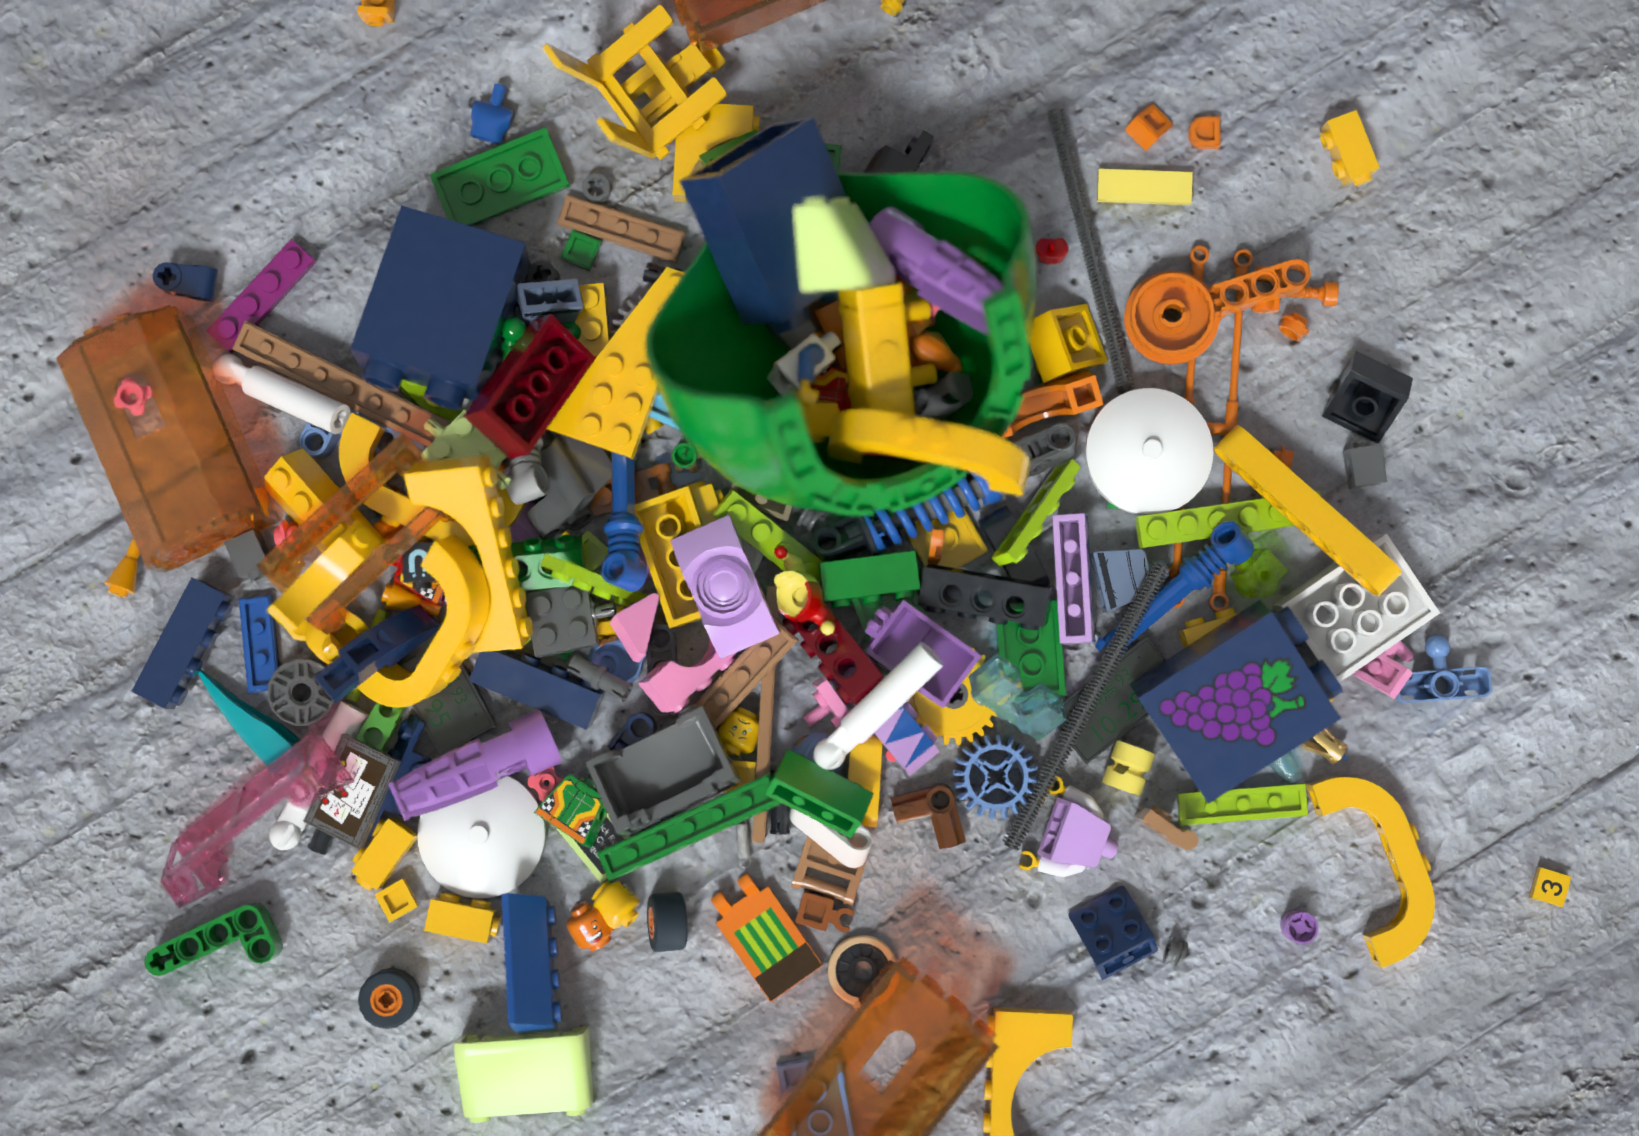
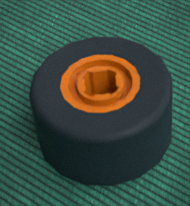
(667, 921)
(400, 993)

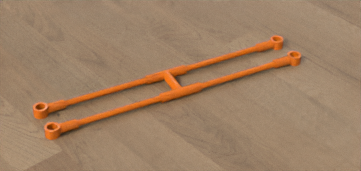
(1231, 416)

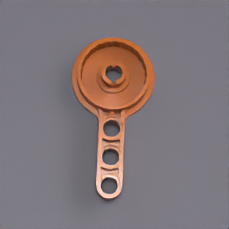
(1199, 308)

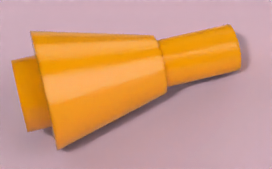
(124, 576)
(401, 598)

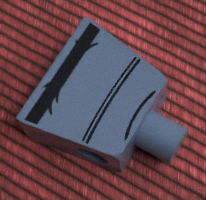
(544, 298)
(1120, 575)

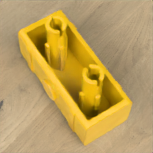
(879, 349)

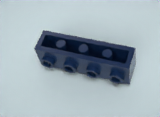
(183, 644)
(538, 685)

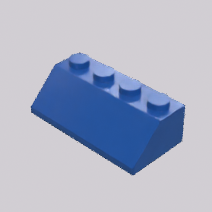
(530, 964)

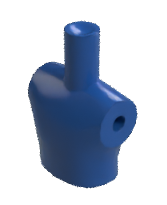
(490, 118)

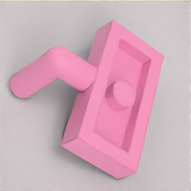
(1385, 672)
(828, 702)

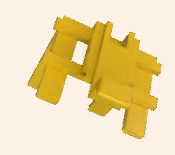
(660, 80)

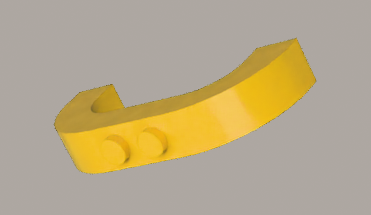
(932, 441)
(358, 449)
(466, 615)
(1409, 866)

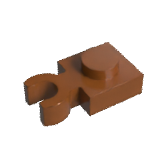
(818, 911)

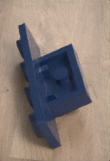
(407, 737)

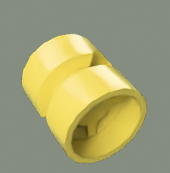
(1130, 757)

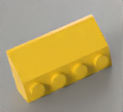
(304, 487)
(664, 520)

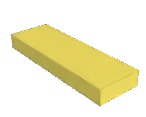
(1144, 187)

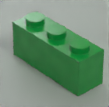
(870, 578)
(819, 793)

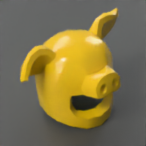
(325, 645)

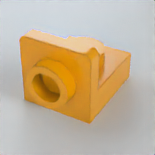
(377, 12)

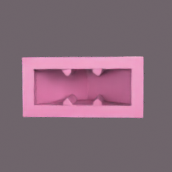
(635, 625)

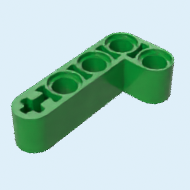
(209, 941)

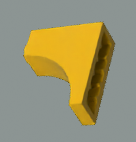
(723, 125)
(323, 576)

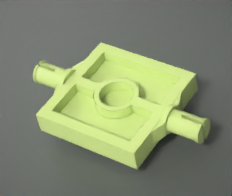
(461, 441)

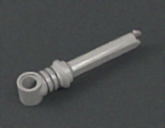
(526, 475)

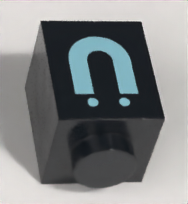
(413, 571)

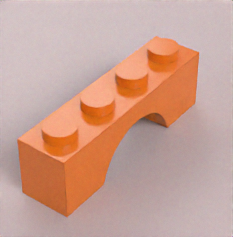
(1056, 398)

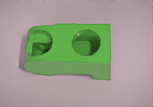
(381, 726)

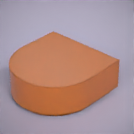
(1205, 133)

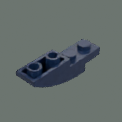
(374, 649)

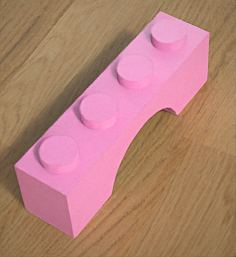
(672, 684)

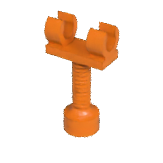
(1326, 294)

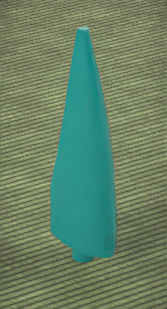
(261, 733)

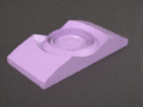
(724, 587)

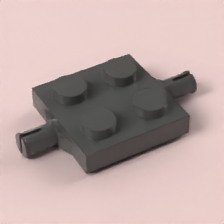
(564, 620)

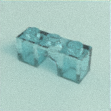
(1000, 689)

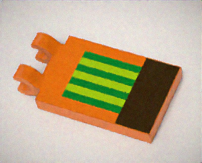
(765, 938)

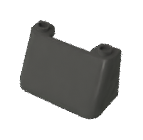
(663, 772)

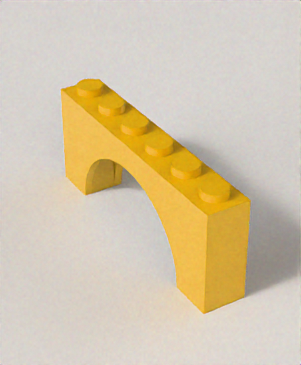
(469, 494)
(1022, 1039)

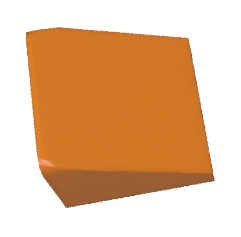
(1148, 126)

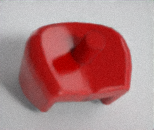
(1051, 250)

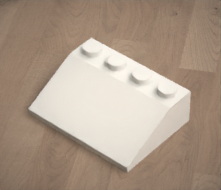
(1351, 624)

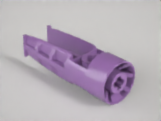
(935, 267)
(477, 767)

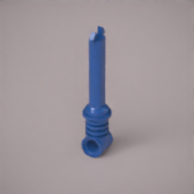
(623, 529)
(1227, 545)

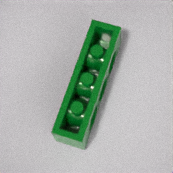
(532, 552)

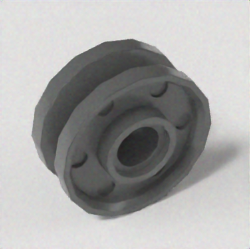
(281, 696)

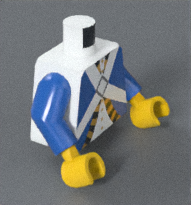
(803, 366)

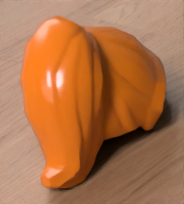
(932, 348)

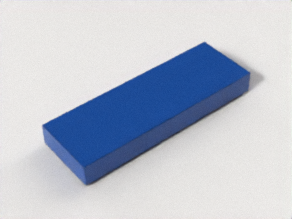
(258, 641)

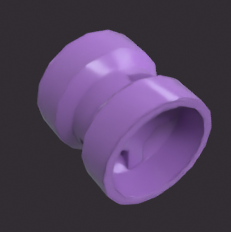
(1305, 929)

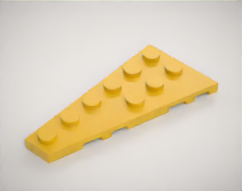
(618, 388)

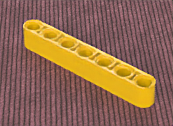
(1307, 511)

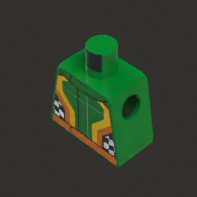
(575, 809)

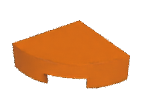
(935, 546)

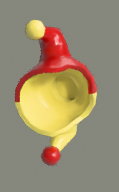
(800, 593)

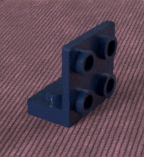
(1113, 932)

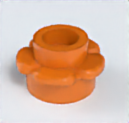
(1294, 326)
(1285, 456)

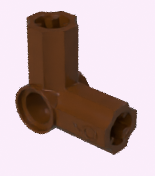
(944, 818)

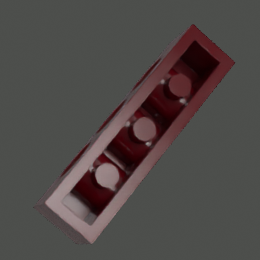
(835, 664)

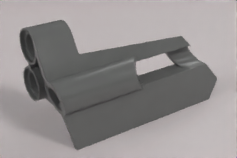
(575, 476)

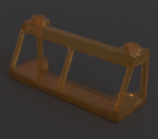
(286, 561)

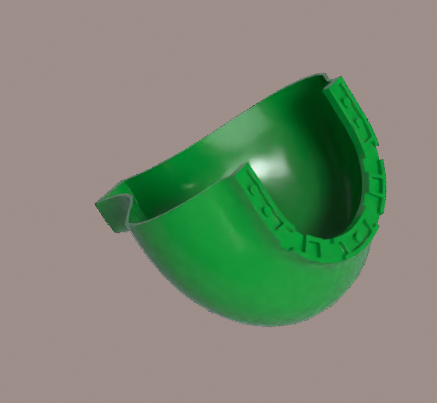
(718, 368)

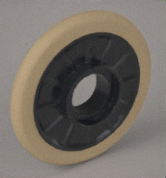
(847, 955)

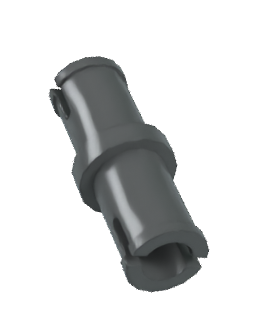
(600, 677)

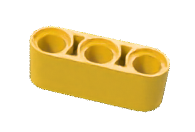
(866, 770)

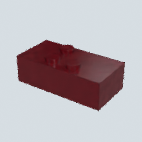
(530, 387)

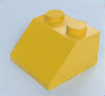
(1065, 342)

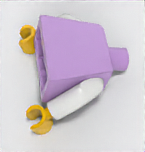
(1073, 835)

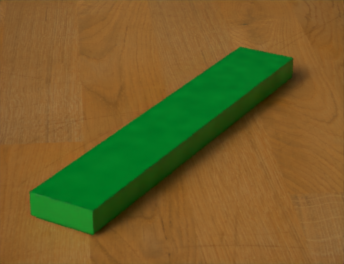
(687, 828)

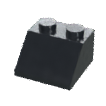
(1368, 397)

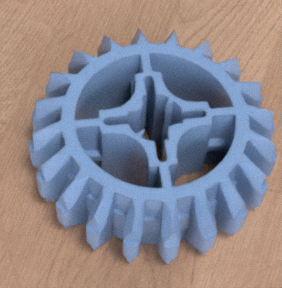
(974, 758)

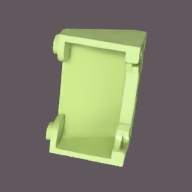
(838, 247)
(524, 1074)

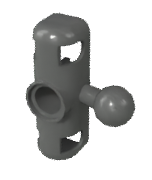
(936, 399)

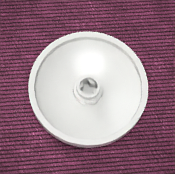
(1149, 451)
(484, 841)

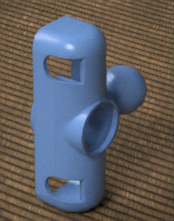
(1423, 682)

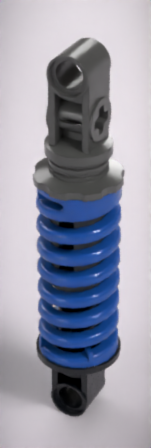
(868, 532)

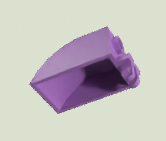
(901, 630)

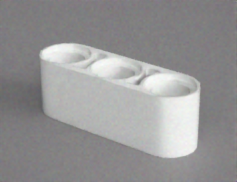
(834, 842)

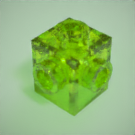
(1258, 574)

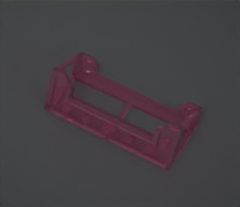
(294, 775)

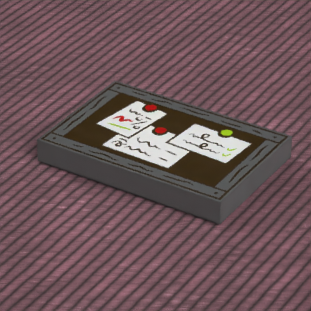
(354, 810)

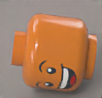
(588, 927)

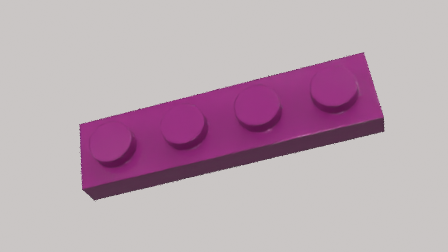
(262, 294)

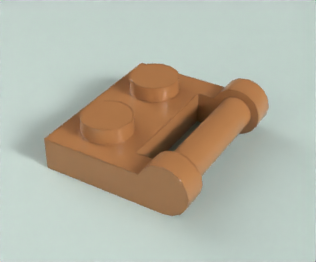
(1160, 823)
(818, 858)

